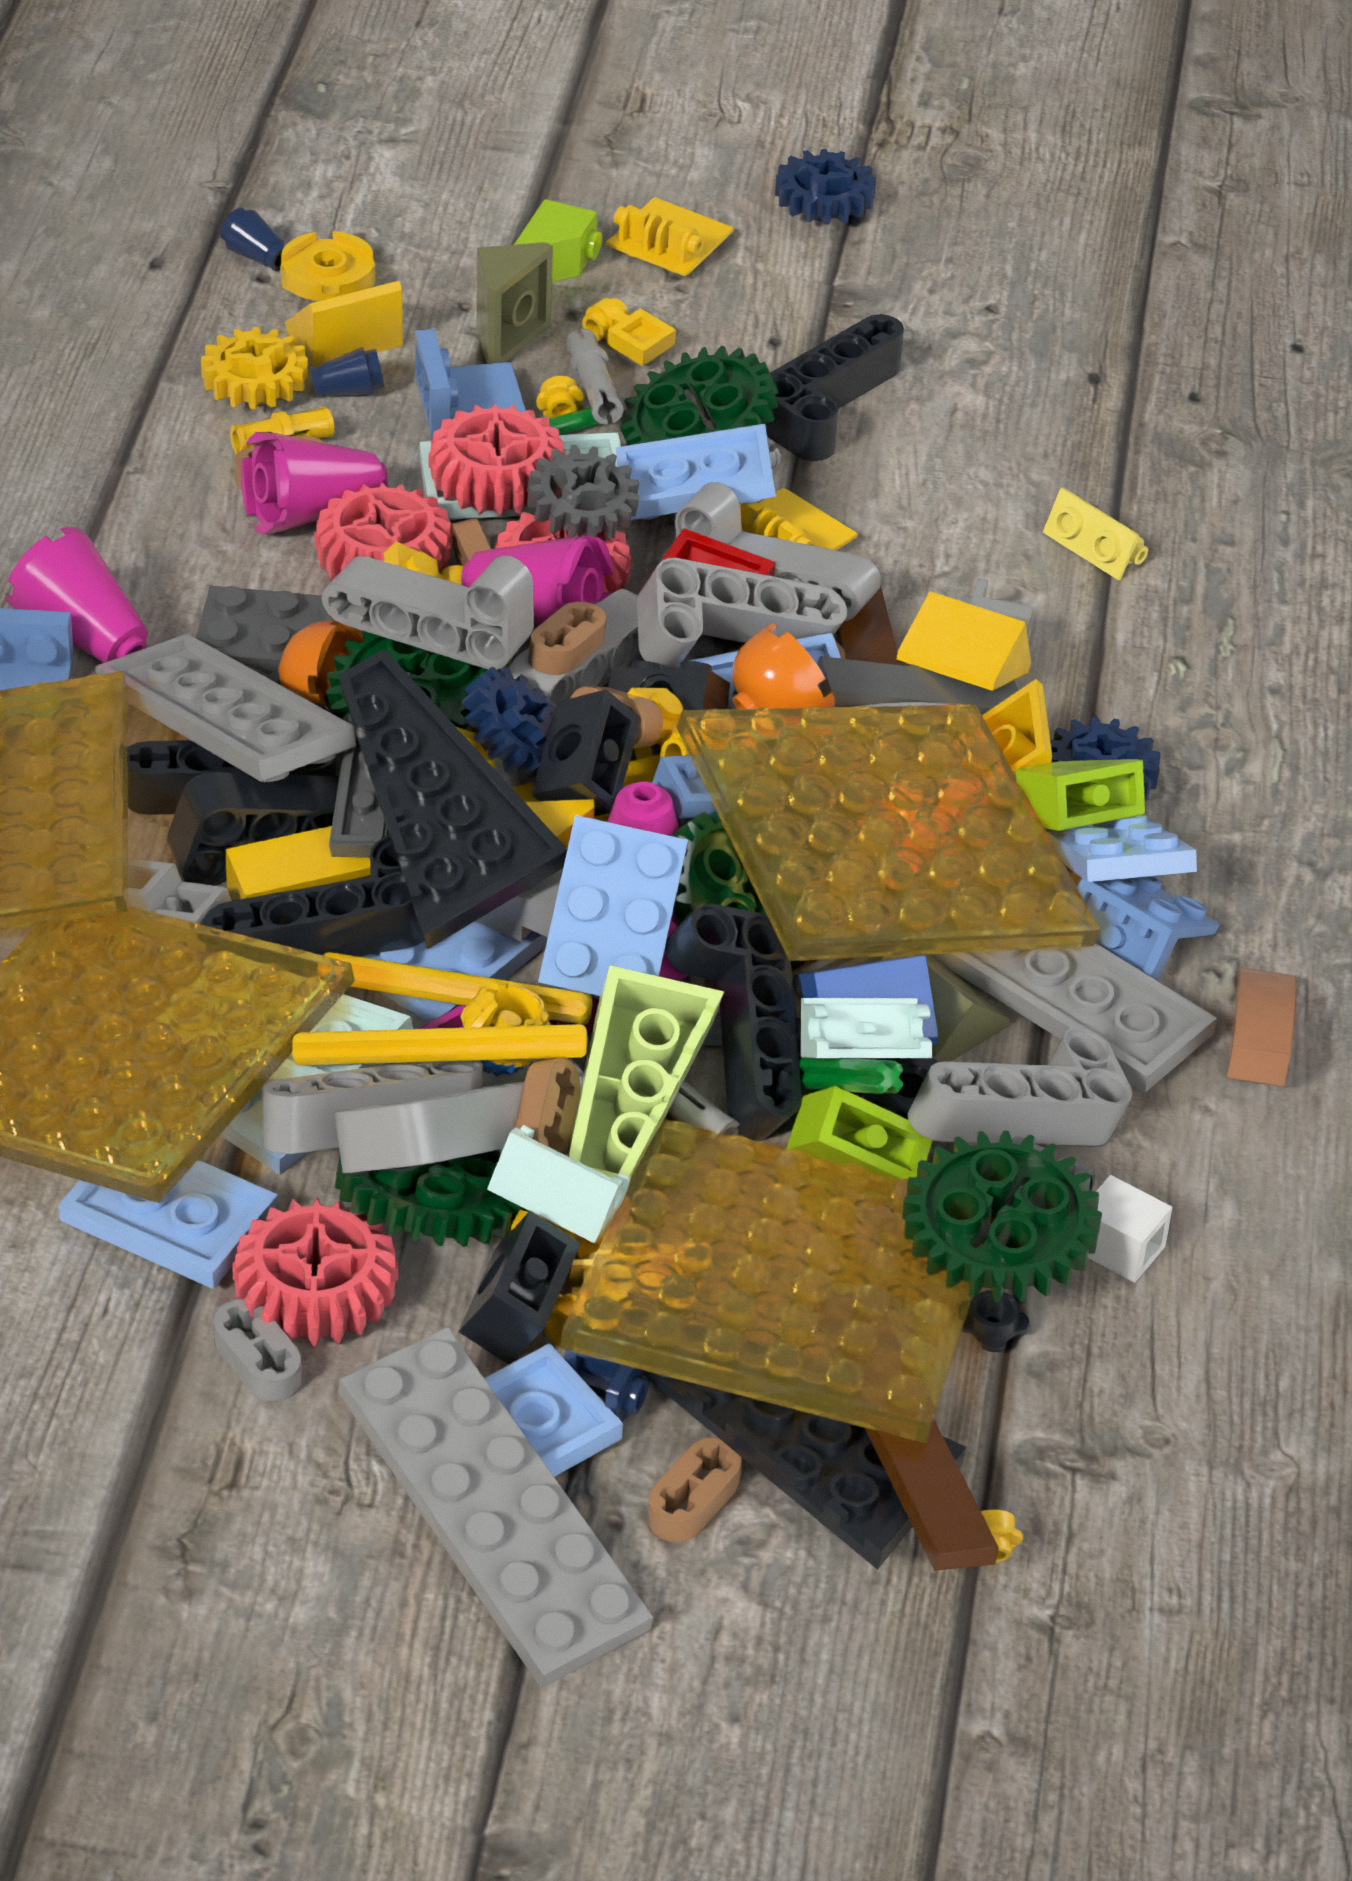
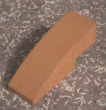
(1262, 1027)

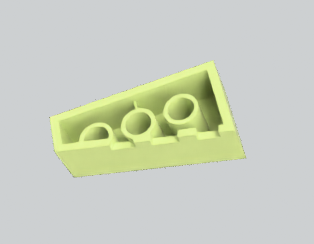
(635, 1065)

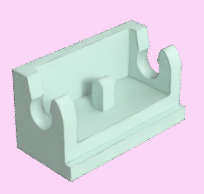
(864, 1028)
(557, 1186)

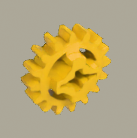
(254, 368)

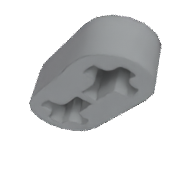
(247, 1355)

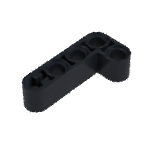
(827, 379)
(164, 767)
(237, 810)
(336, 917)
(755, 1010)

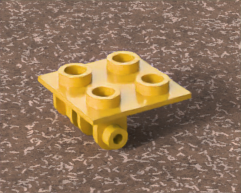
(667, 235)
(794, 520)

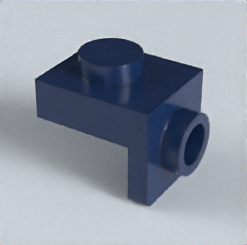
(615, 1382)

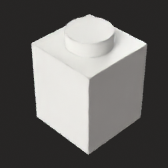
(1130, 1229)

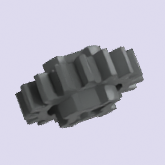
(583, 493)

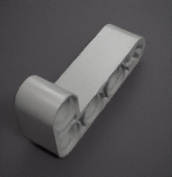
(717, 515)
(726, 603)
(465, 623)
(617, 651)
(1060, 1103)
(302, 1109)
(427, 1128)

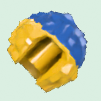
(501, 1007)

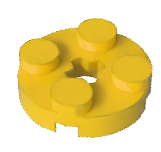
(327, 266)

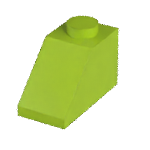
(569, 231)
(1084, 791)
(857, 1132)

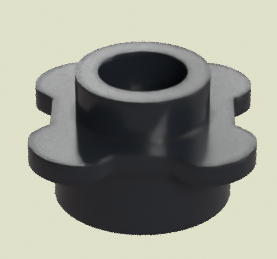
(995, 1322)

